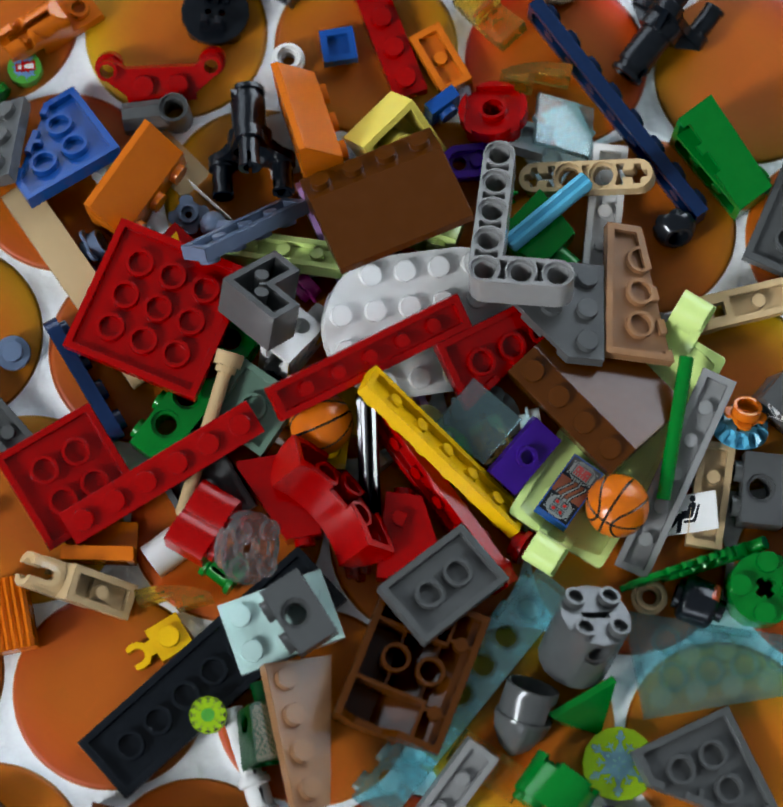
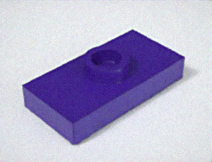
(523, 455)

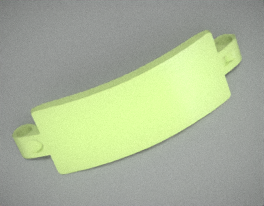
(580, 538)

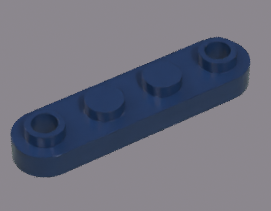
(93, 390)

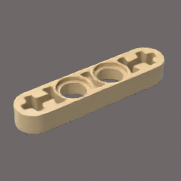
(590, 169)

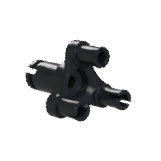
(662, 28)
(250, 146)

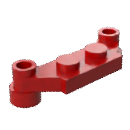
(155, 81)

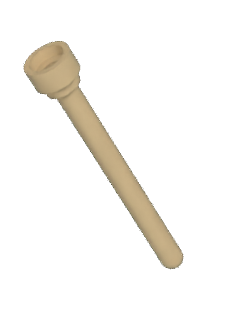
(226, 365)

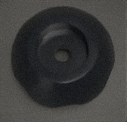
(674, 228)

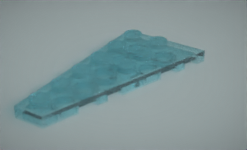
(701, 669)

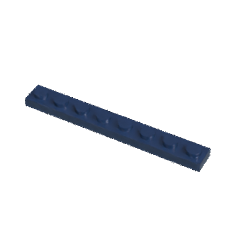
(609, 101)

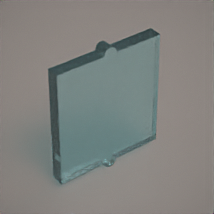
(563, 125)
(478, 421)

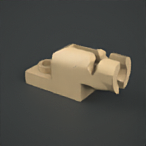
(79, 585)

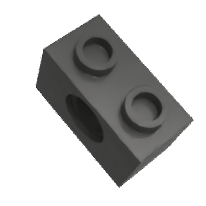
(752, 512)
(294, 591)

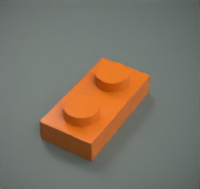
(440, 58)

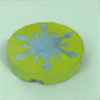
(610, 765)

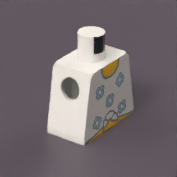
(296, 351)

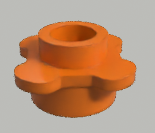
(746, 412)

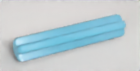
(548, 211)

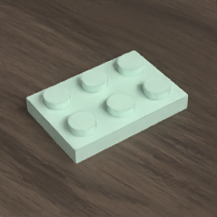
(256, 639)

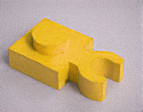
(165, 640)

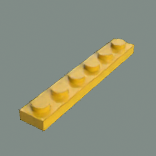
(439, 449)

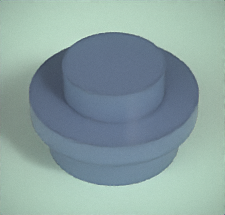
(14, 353)

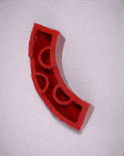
(333, 502)

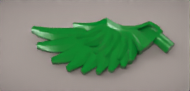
(701, 563)

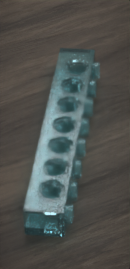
(547, 596)

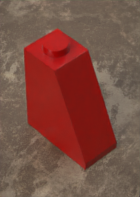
(295, 522)
(410, 540)

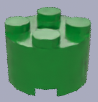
(740, 589)
(553, 785)

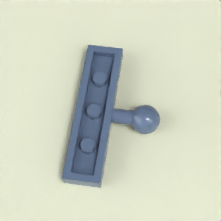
(232, 235)

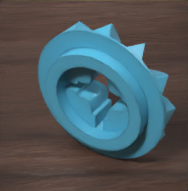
(743, 440)

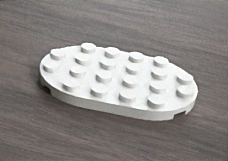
(392, 290)

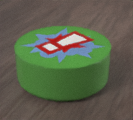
(26, 72)

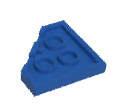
(64, 148)

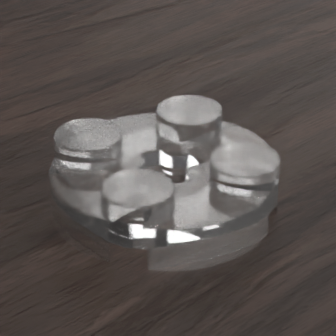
(260, 560)

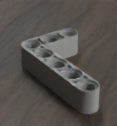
(490, 244)

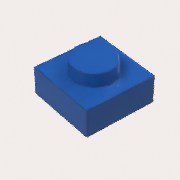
(338, 46)
(442, 106)

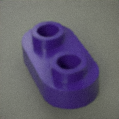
(471, 156)

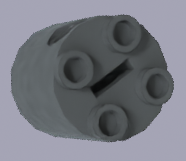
(584, 636)

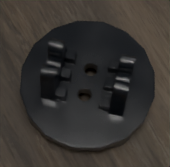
(213, 28)

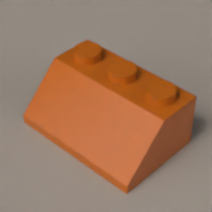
(308, 119)
(136, 180)

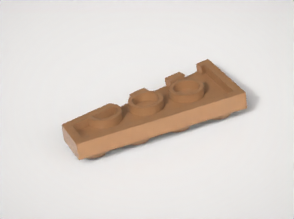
(630, 300)
(301, 725)

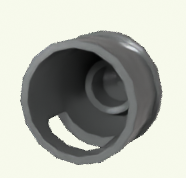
(523, 713)

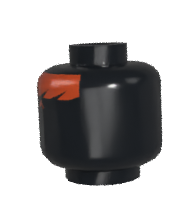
(698, 602)

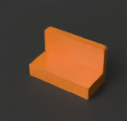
(110, 546)

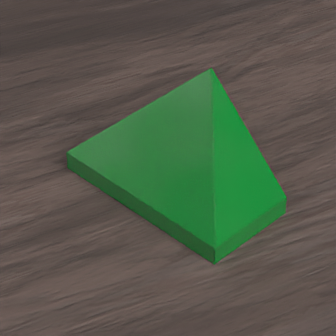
(586, 710)

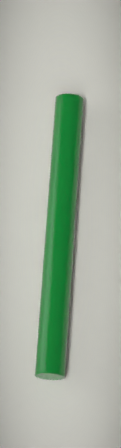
(675, 428)

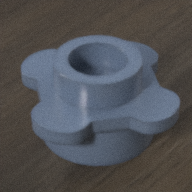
(186, 205)
(93, 245)

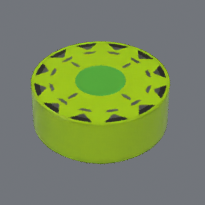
(208, 715)

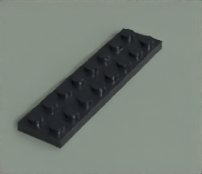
(155, 718)

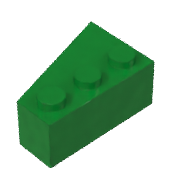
(720, 158)

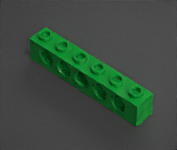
(188, 418)

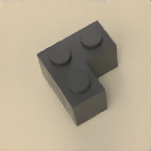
(263, 299)

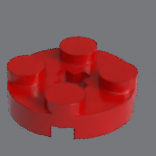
(489, 128)

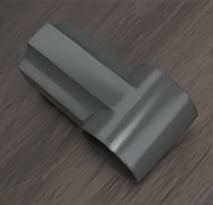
(157, 113)

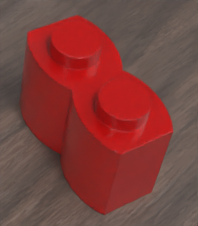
(199, 522)

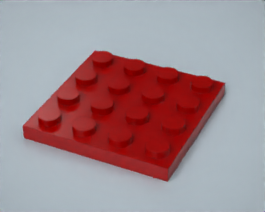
(152, 311)

